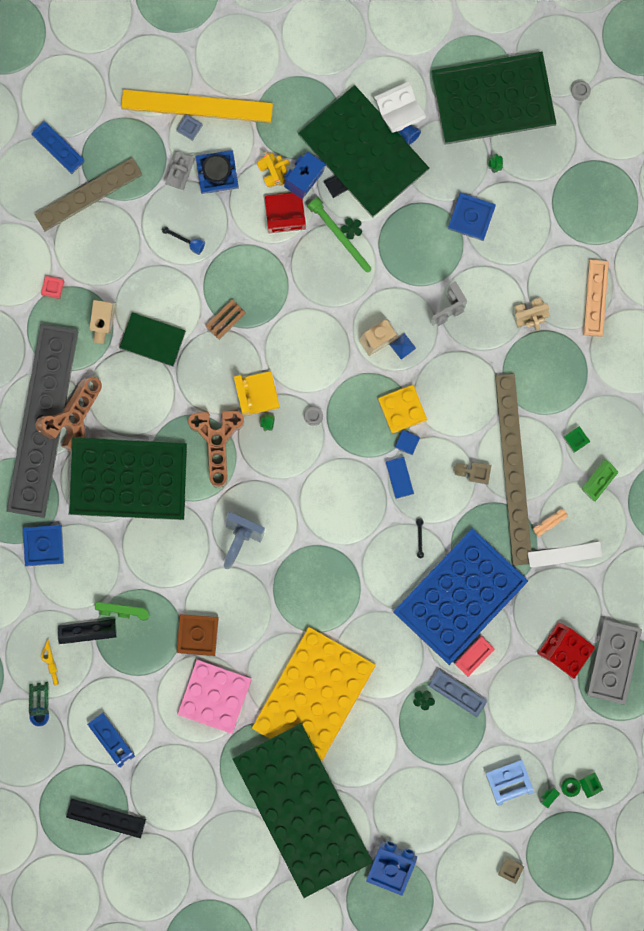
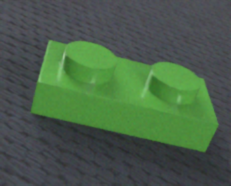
(599, 480)

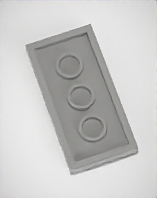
(614, 662)

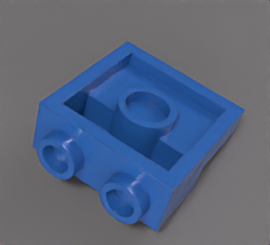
(392, 868)

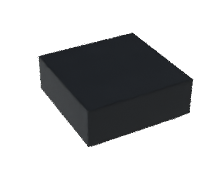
(335, 187)

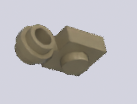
(478, 473)

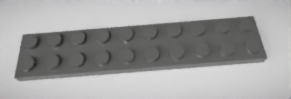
(45, 398)

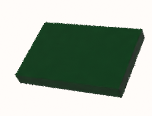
(152, 339)

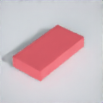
(474, 656)

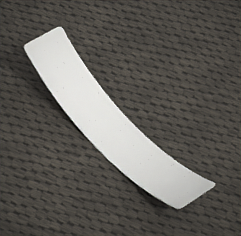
(565, 554)

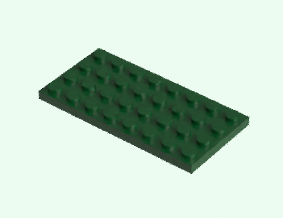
(302, 810)

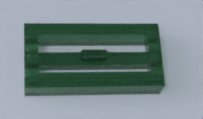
(39, 688)

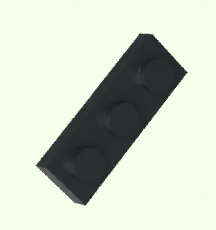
(87, 631)

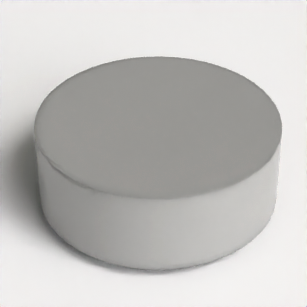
(581, 90)
(313, 416)

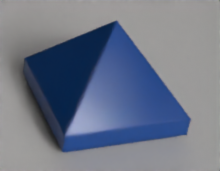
(403, 346)

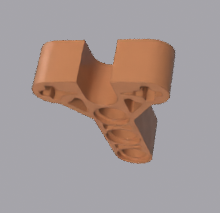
(61, 420)
(225, 432)

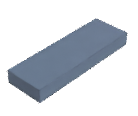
(457, 693)

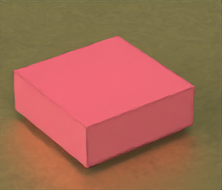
(52, 287)

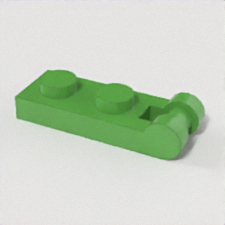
(123, 611)

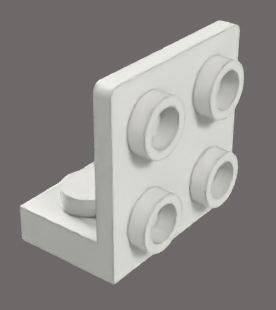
(399, 107)

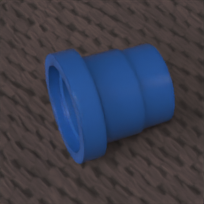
(410, 134)
(33, 720)

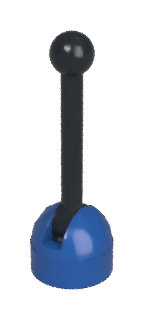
(196, 245)

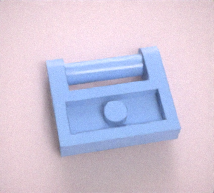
(507, 776)

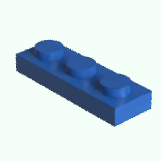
(58, 147)

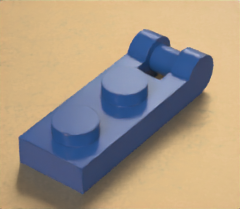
(110, 739)

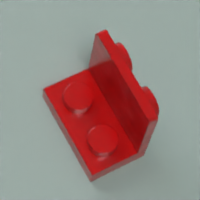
(284, 213)
(566, 650)

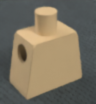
(103, 311)
(378, 337)

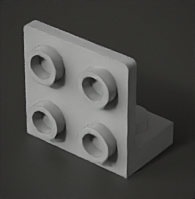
(458, 304)

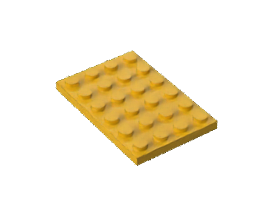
(315, 691)

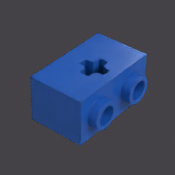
(312, 170)

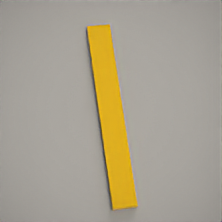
(197, 106)

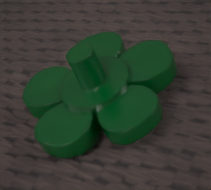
(351, 228)
(423, 699)

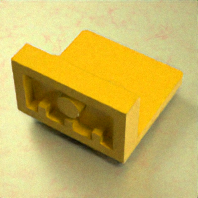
(256, 393)

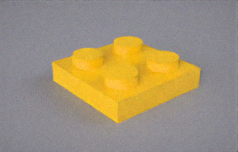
(402, 409)

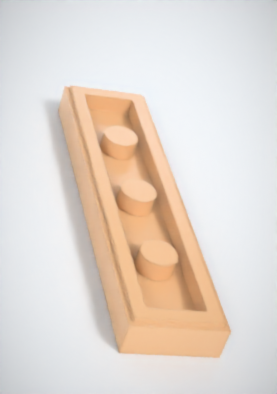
(596, 298)

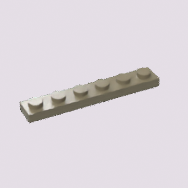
(88, 194)

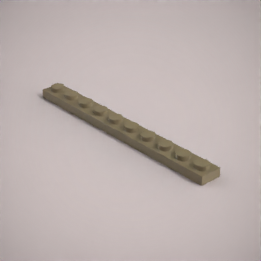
(513, 468)

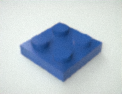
(471, 216)
(43, 545)

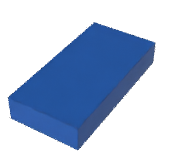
(399, 477)

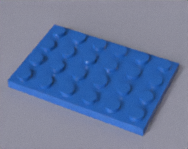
(460, 596)

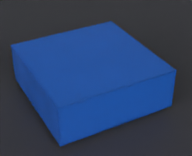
(407, 442)

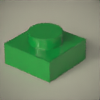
(576, 439)
(591, 785)
(549, 797)

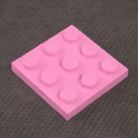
(214, 696)

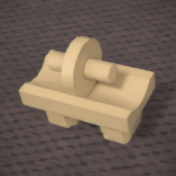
(532, 316)

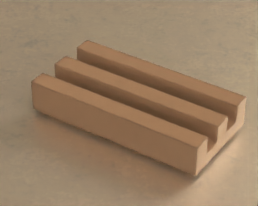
(220, 314)

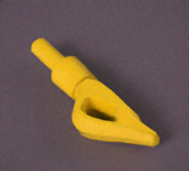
(50, 661)

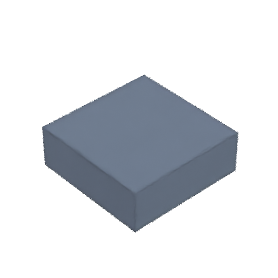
(189, 127)

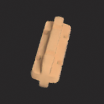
(550, 522)

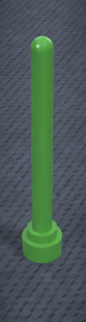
(317, 207)

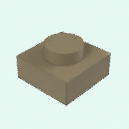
(511, 870)

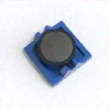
(217, 172)

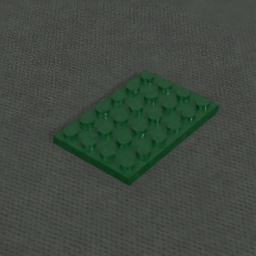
(493, 97)
(363, 151)
(127, 479)

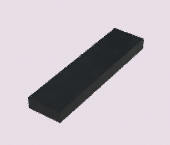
(106, 818)

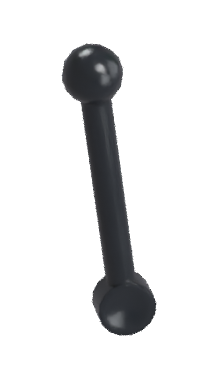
(419, 523)

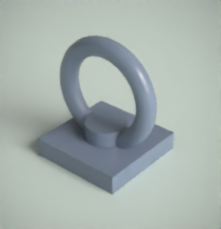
(243, 531)

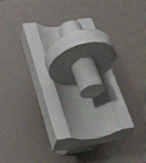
(180, 171)

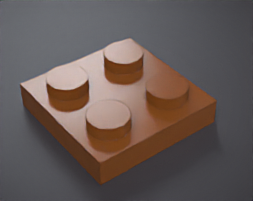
(197, 635)

